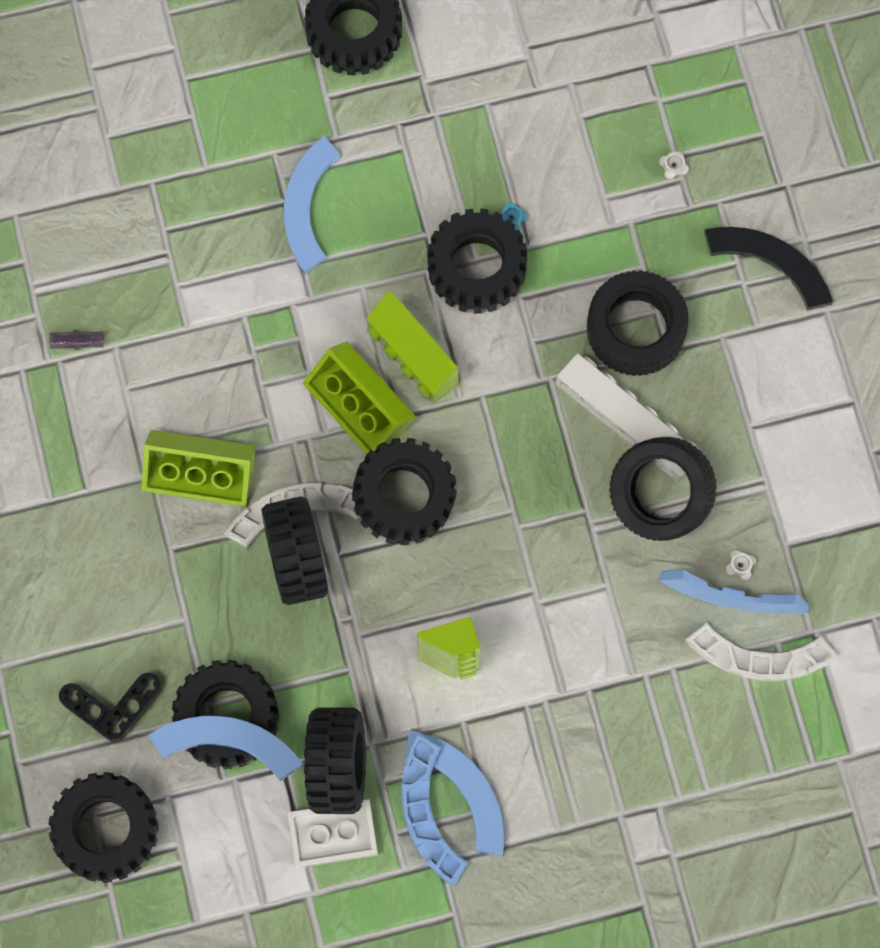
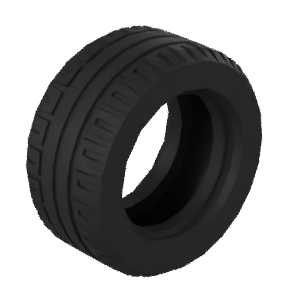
(649, 289)
(624, 488)

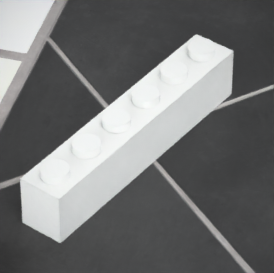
(617, 408)

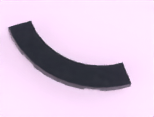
(775, 253)

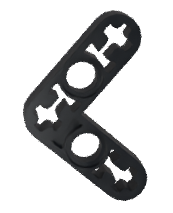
(107, 716)

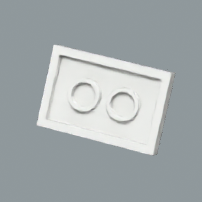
(331, 837)

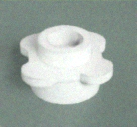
(674, 158)
(747, 561)

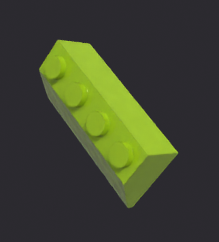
(412, 348)
(358, 398)
(198, 468)
(451, 648)

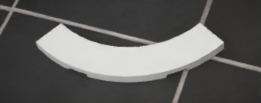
(319, 496)
(760, 665)

